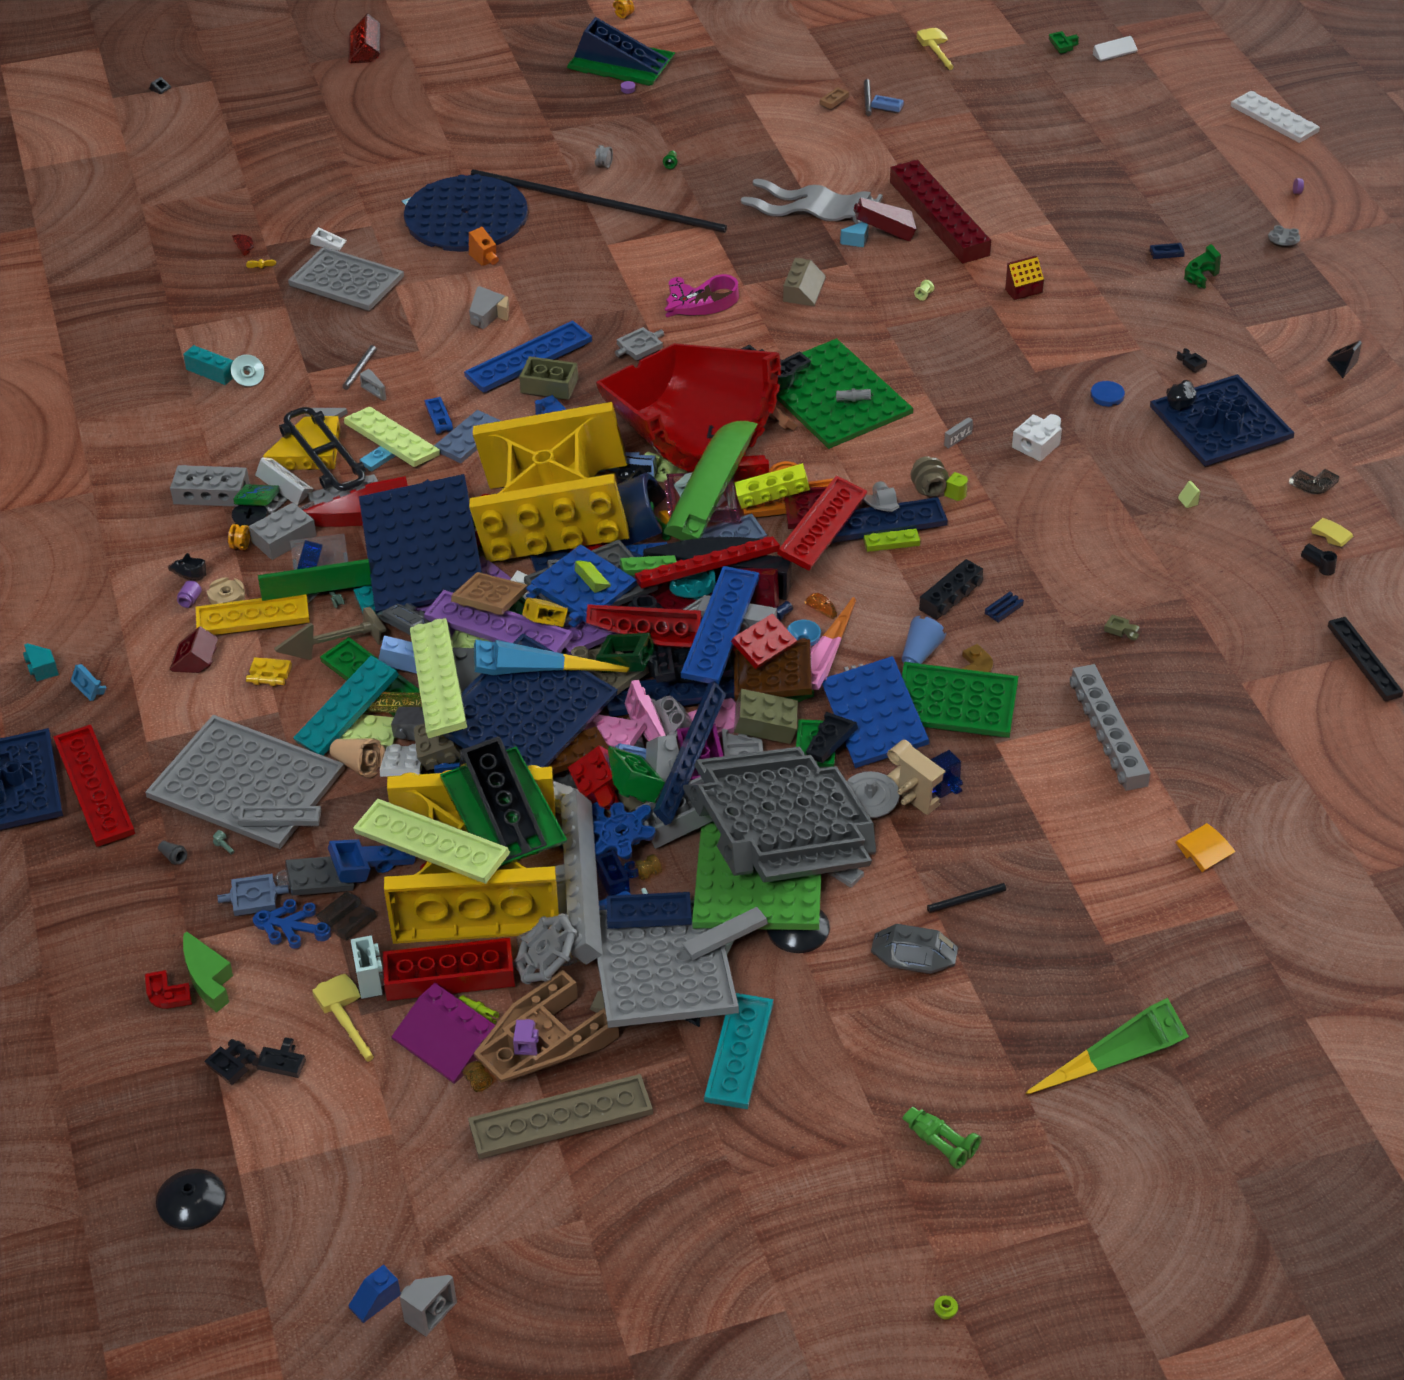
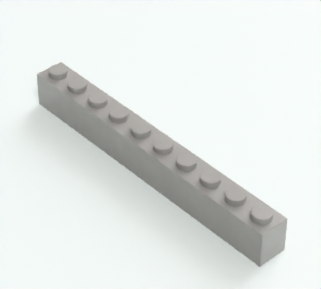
(581, 876)

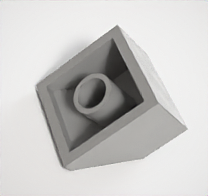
(427, 1302)

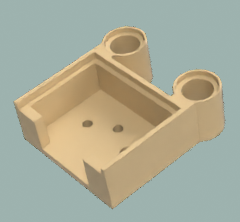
(915, 776)

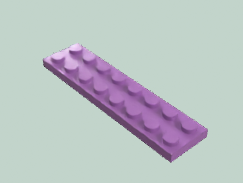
(496, 627)

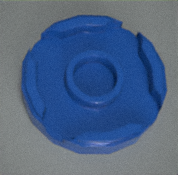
(1107, 393)

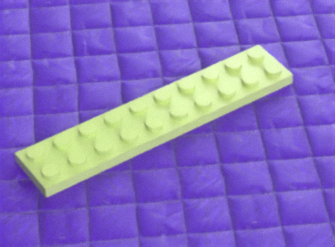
(437, 678)

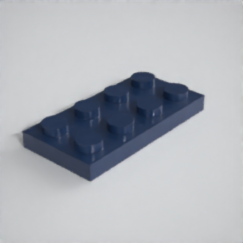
(648, 910)

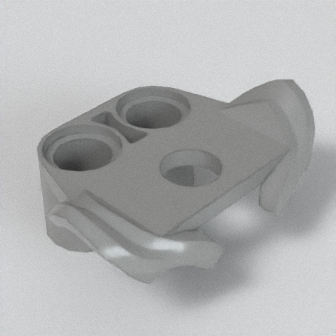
(671, 713)

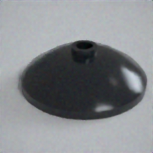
(801, 940)
(190, 1208)

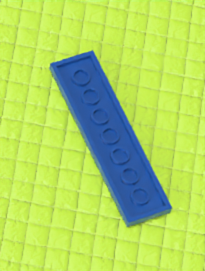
(511, 363)
(719, 625)

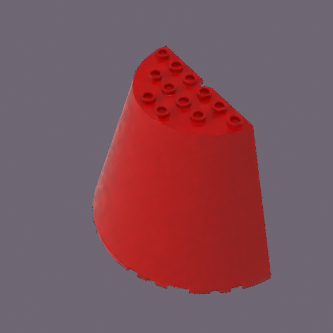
(687, 389)

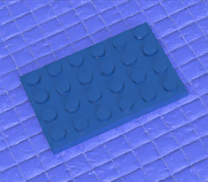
(881, 707)

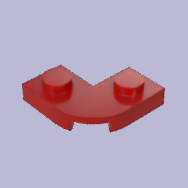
(163, 995)

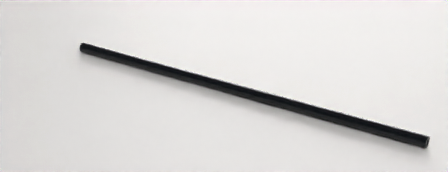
(606, 202)

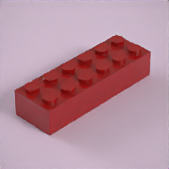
(451, 966)

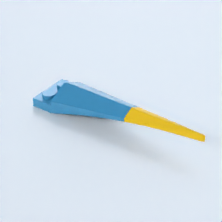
(507, 658)

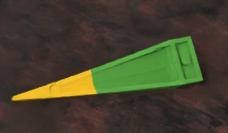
(1142, 1035)

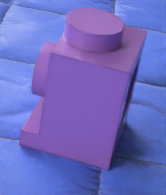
(525, 1037)

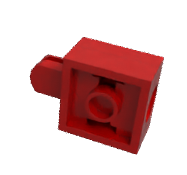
(594, 777)

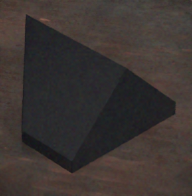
(1345, 358)

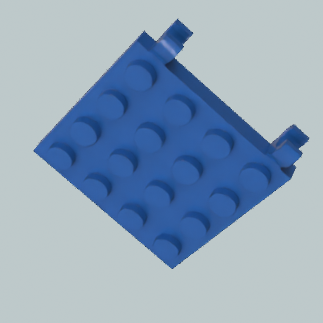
(569, 590)

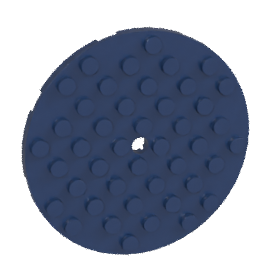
(439, 215)

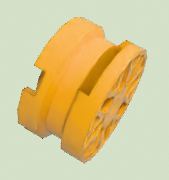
(623, 8)
(239, 537)

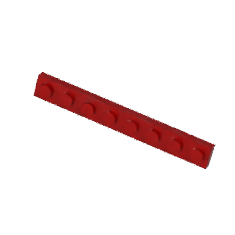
(707, 562)

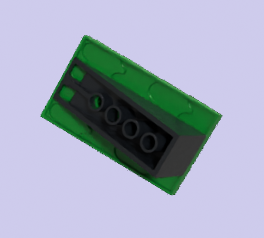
(502, 800)

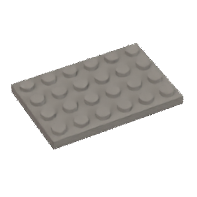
(346, 278)

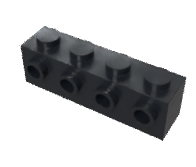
(951, 589)

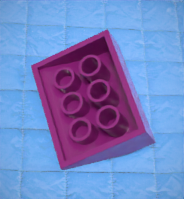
(443, 1032)

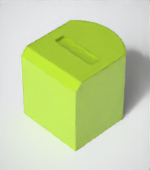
(956, 487)

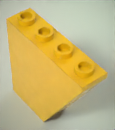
(293, 456)

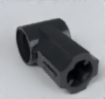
(1323, 559)

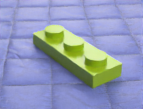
(891, 540)

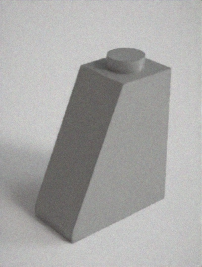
(484, 307)

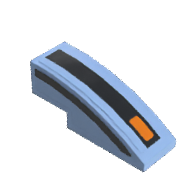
(635, 460)

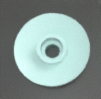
(247, 363)

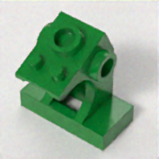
(1207, 261)

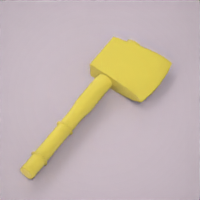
(931, 38)
(333, 997)

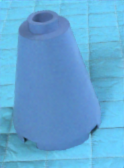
(922, 639)

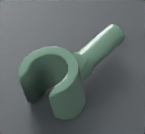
(336, 599)
(218, 840)

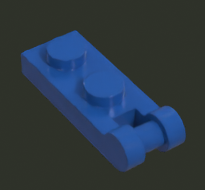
(438, 415)

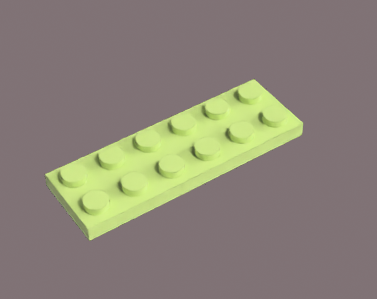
(392, 436)

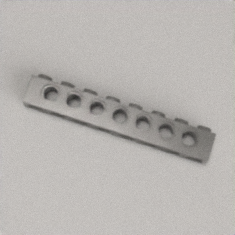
(1110, 727)

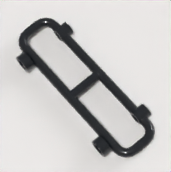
(326, 480)

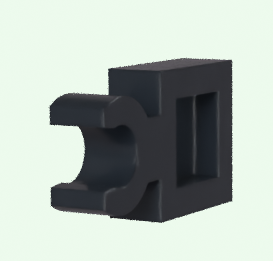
(1191, 361)

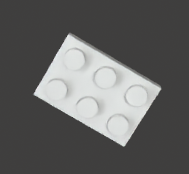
(400, 760)

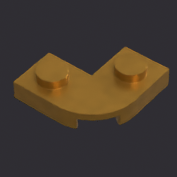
(978, 659)

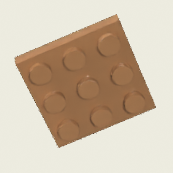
(489, 593)

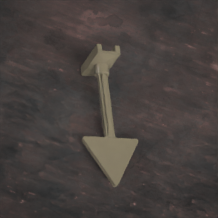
(302, 642)

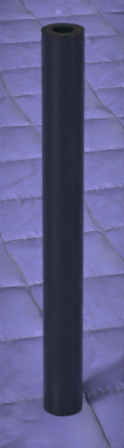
(966, 897)

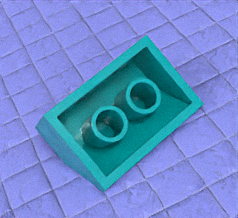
(208, 364)

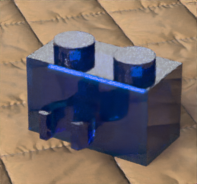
(951, 777)
(614, 875)

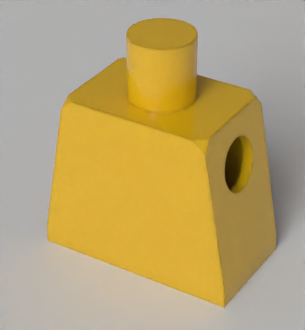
(537, 611)

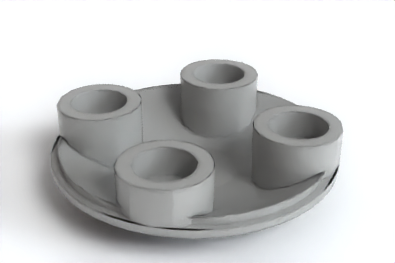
(1284, 236)

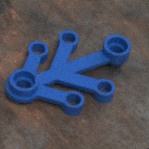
(265, 919)

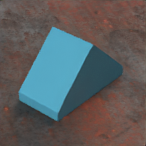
(855, 235)

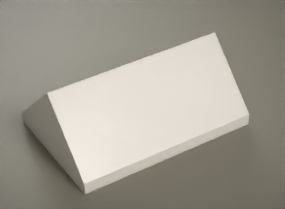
(289, 484)

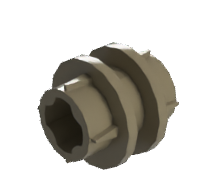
(929, 476)

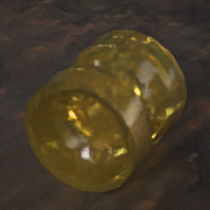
(648, 867)
(477, 1076)

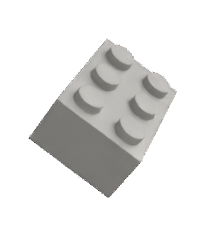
(276, 530)

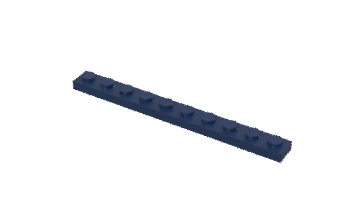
(689, 753)

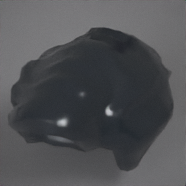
(1181, 395)
(189, 568)

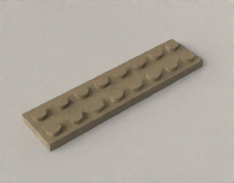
(560, 1116)

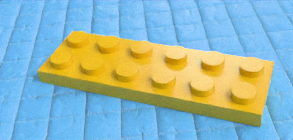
(252, 614)

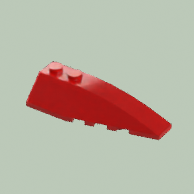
(346, 510)
(665, 626)

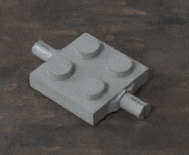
(640, 343)

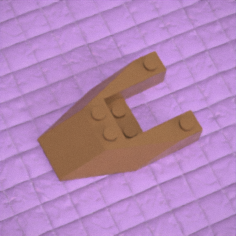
(555, 1041)

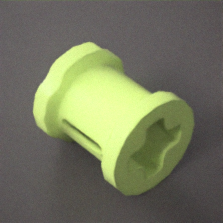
(923, 294)

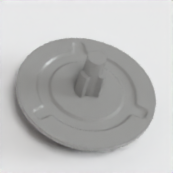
(875, 792)

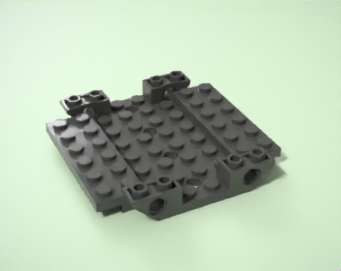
(786, 838)

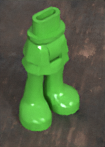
(931, 1128)

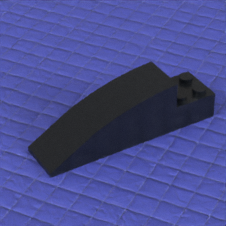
(692, 547)

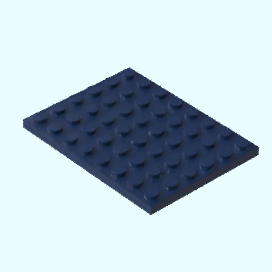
(419, 541)
(532, 709)

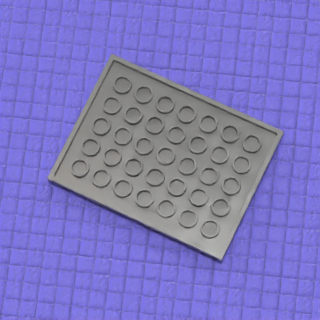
(243, 767)
(654, 979)

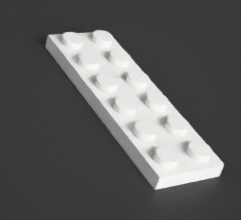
(1275, 116)

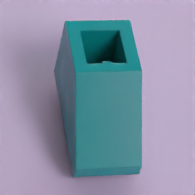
(41, 662)

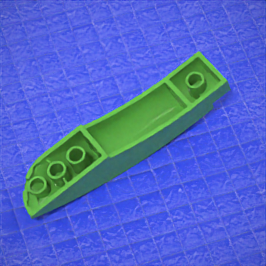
(709, 480)

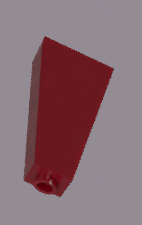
(886, 217)

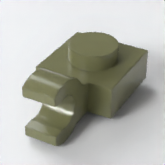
(1119, 626)

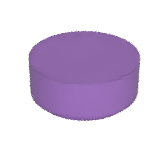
(628, 87)
(1298, 186)

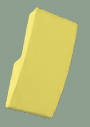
(1332, 531)

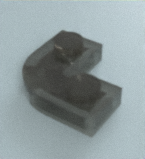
(1315, 485)

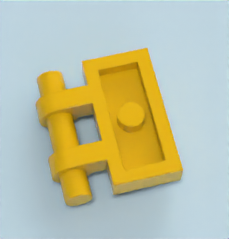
(269, 671)

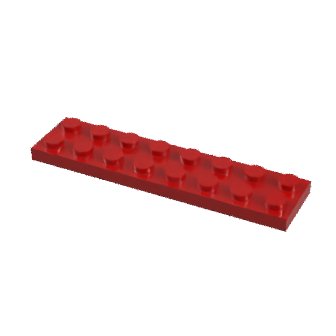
(822, 523)
(94, 785)

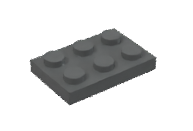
(314, 876)

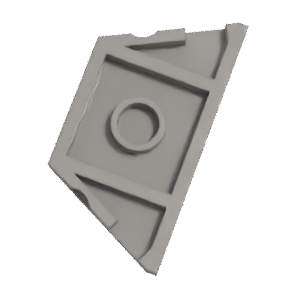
(740, 744)

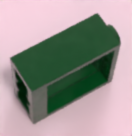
(638, 642)

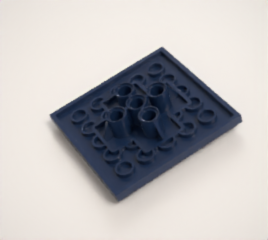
(1224, 421)
(28, 779)

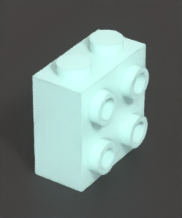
(367, 966)

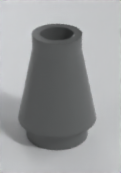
(174, 853)

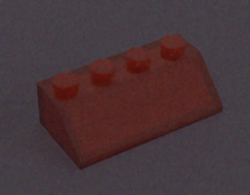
(364, 41)

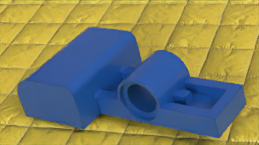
(354, 861)

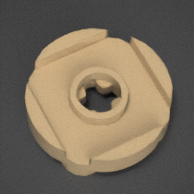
(234, 590)

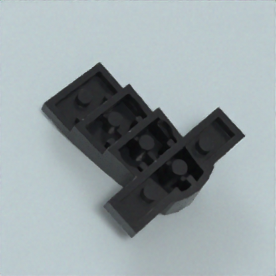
(789, 367)
(667, 664)

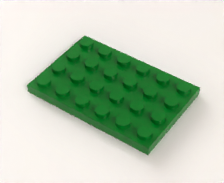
(962, 698)

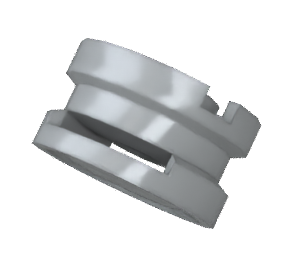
(603, 156)

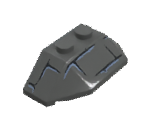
(403, 616)
(914, 948)

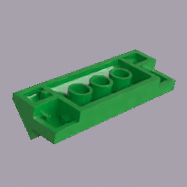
(314, 579)

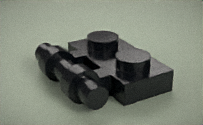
(227, 1066)

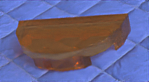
(822, 604)

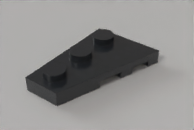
(831, 736)

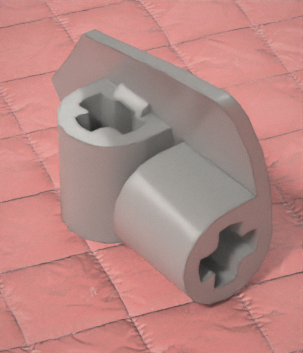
(882, 499)

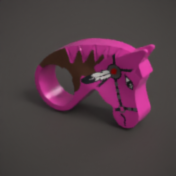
(701, 300)

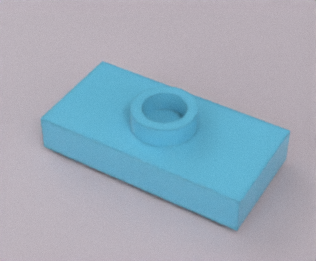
(376, 458)

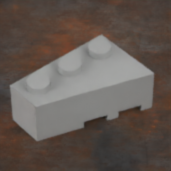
(661, 755)

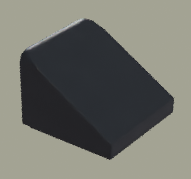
(159, 86)

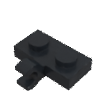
(283, 1060)

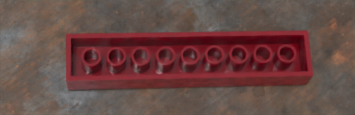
(940, 211)

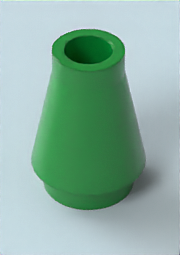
(670, 160)

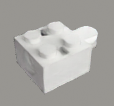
(1038, 436)

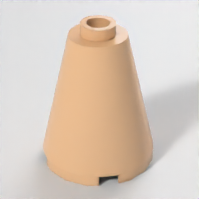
(359, 754)

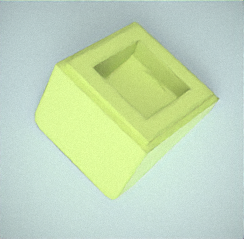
(1189, 495)

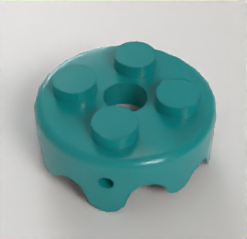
(693, 586)

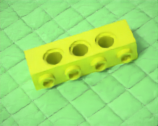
(772, 486)

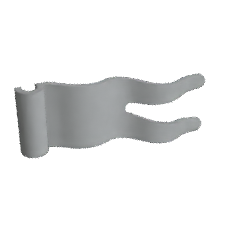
(818, 201)

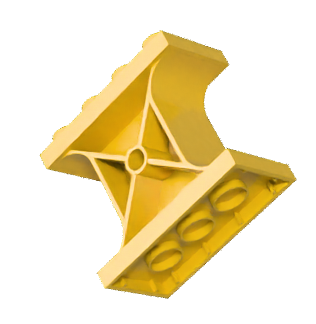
(550, 482)
(451, 906)

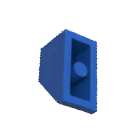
(375, 1293)

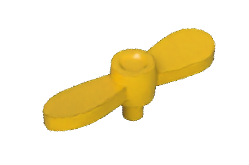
(261, 263)

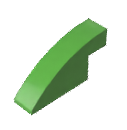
(207, 972)

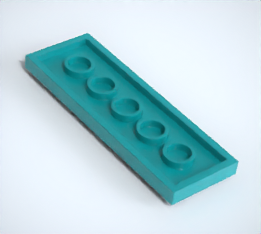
(346, 706)
(739, 1052)

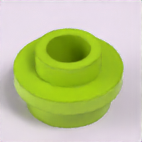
(946, 1313)

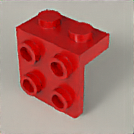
(751, 467)

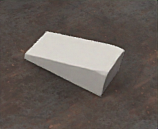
(326, 239)

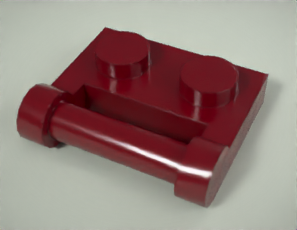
(670, 601)

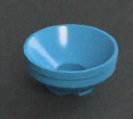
(805, 629)

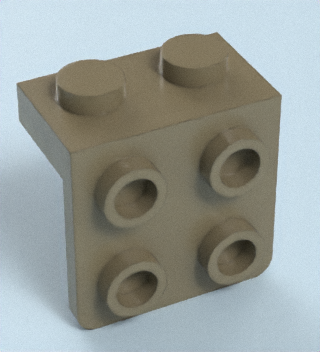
(435, 749)

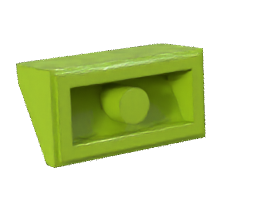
(591, 576)

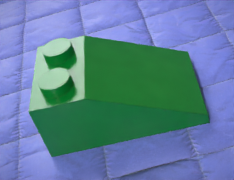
(634, 775)

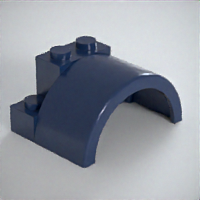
(637, 508)

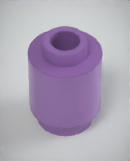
(188, 594)

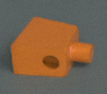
(482, 247)

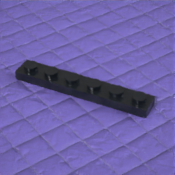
(1365, 659)

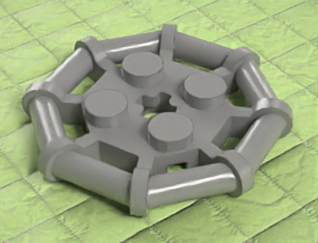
(541, 957)

